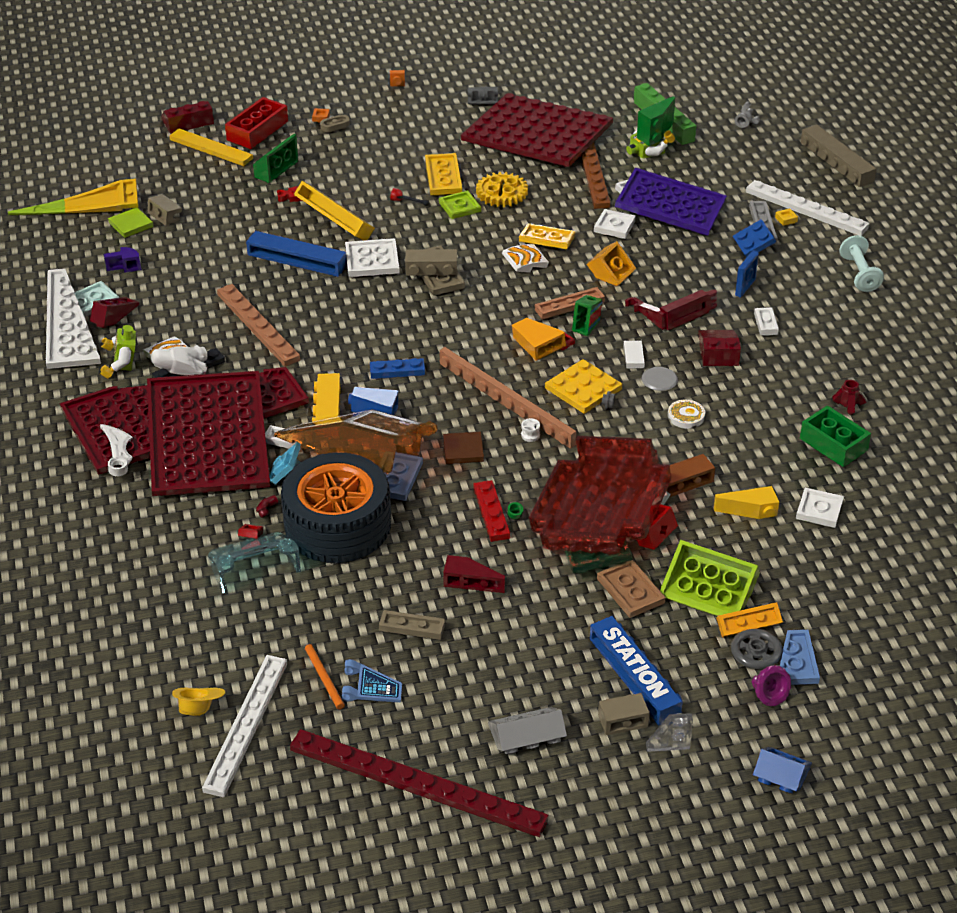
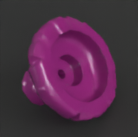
(772, 685)

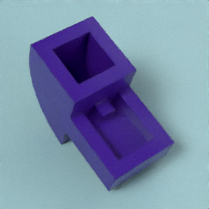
(125, 259)

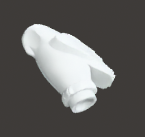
(181, 359)

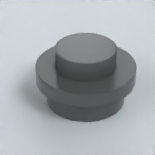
(608, 400)

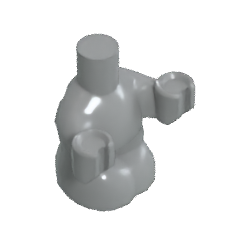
(745, 117)

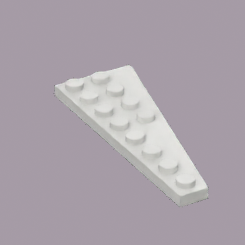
(67, 332)

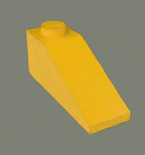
(750, 503)

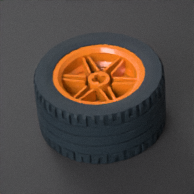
(336, 507)

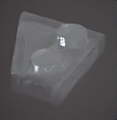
(672, 734)

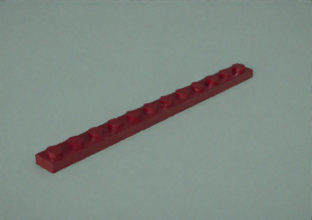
(420, 783)

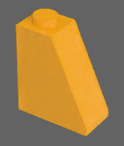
(538, 338)

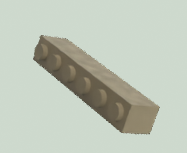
(838, 155)

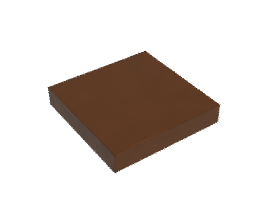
(463, 447)

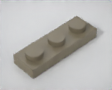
(412, 624)

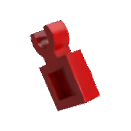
(288, 195)

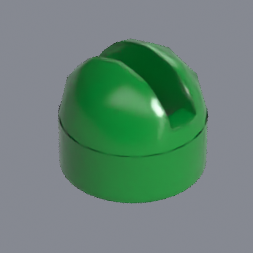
(513, 510)

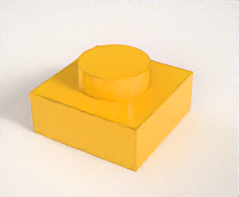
(786, 217)

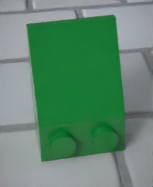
(655, 121)

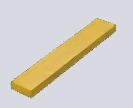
(211, 147)

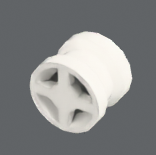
(530, 430)

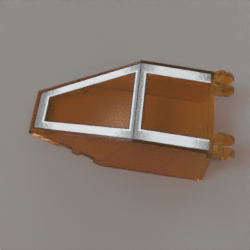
(363, 433)

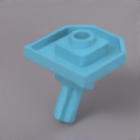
(285, 463)

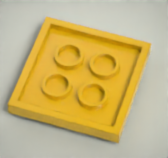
(583, 385)

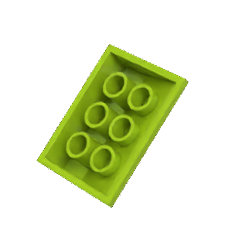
(709, 580)

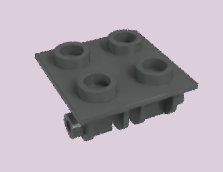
(482, 95)

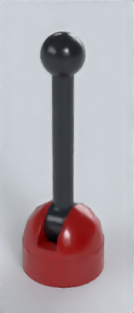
(397, 195)

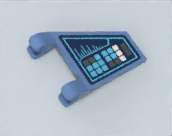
(371, 685)

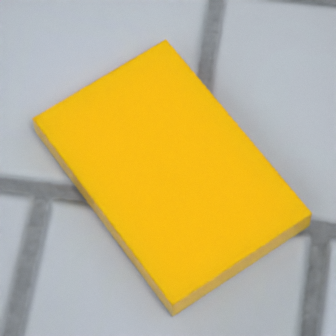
(547, 236)

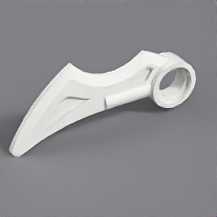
(118, 442)

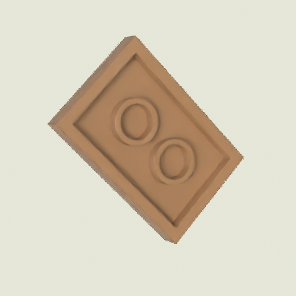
(631, 588)

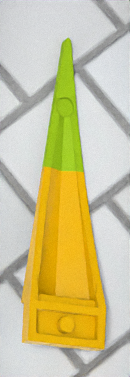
(107, 198)

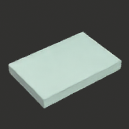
(92, 293)

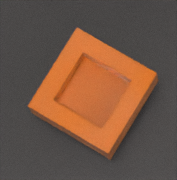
(397, 77)
(320, 114)

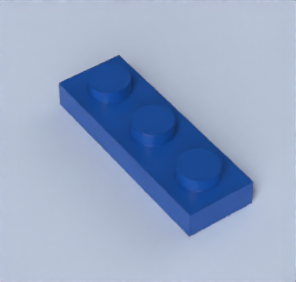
(397, 368)

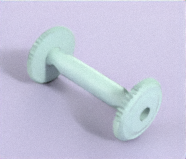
(869, 277)

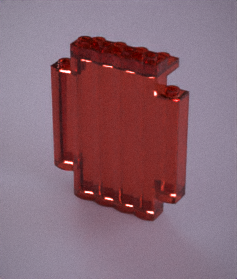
(601, 496)

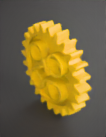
(513, 189)

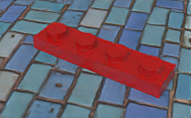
(491, 511)

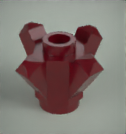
(849, 396)

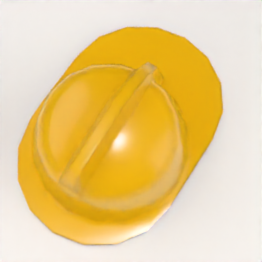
(196, 700)

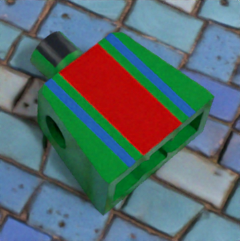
(586, 314)

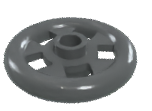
(756, 648)

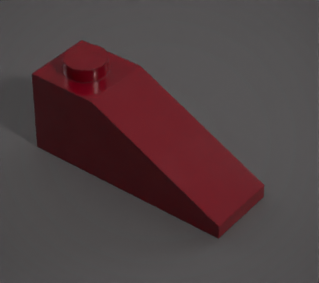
(111, 311)
(469, 574)

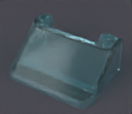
(223, 558)

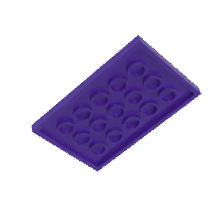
(671, 201)

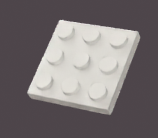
(372, 257)

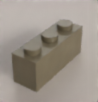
(431, 262)

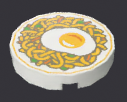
(686, 413)

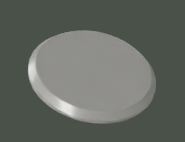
(659, 378)

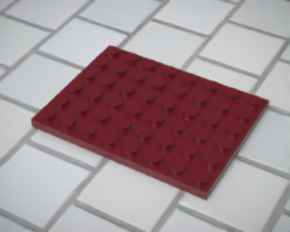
(537, 129)
(206, 433)

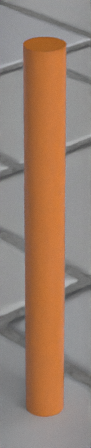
(324, 676)

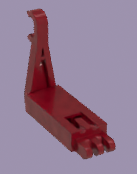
(676, 312)

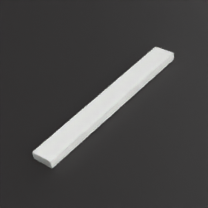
(244, 726)

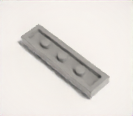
(759, 211)

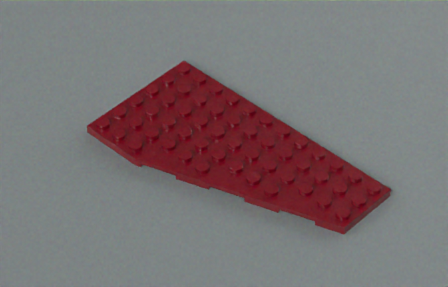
(129, 412)

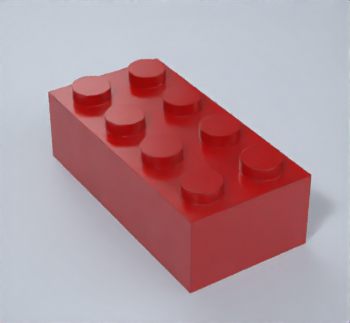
(256, 122)

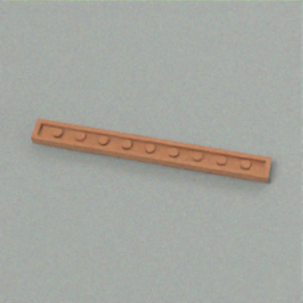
(507, 397)

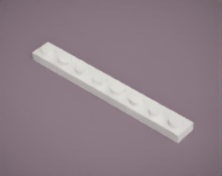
(808, 207)

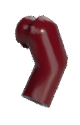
(264, 504)

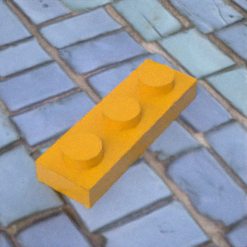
(750, 618)

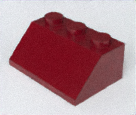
(188, 116)

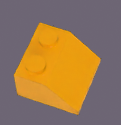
(611, 264)

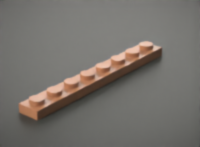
(258, 325)

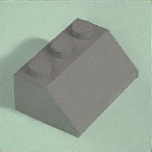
(528, 729)

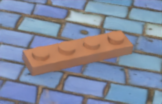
(564, 304)

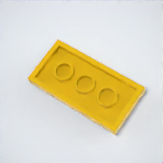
(443, 174)

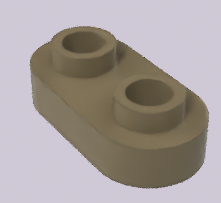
(335, 123)

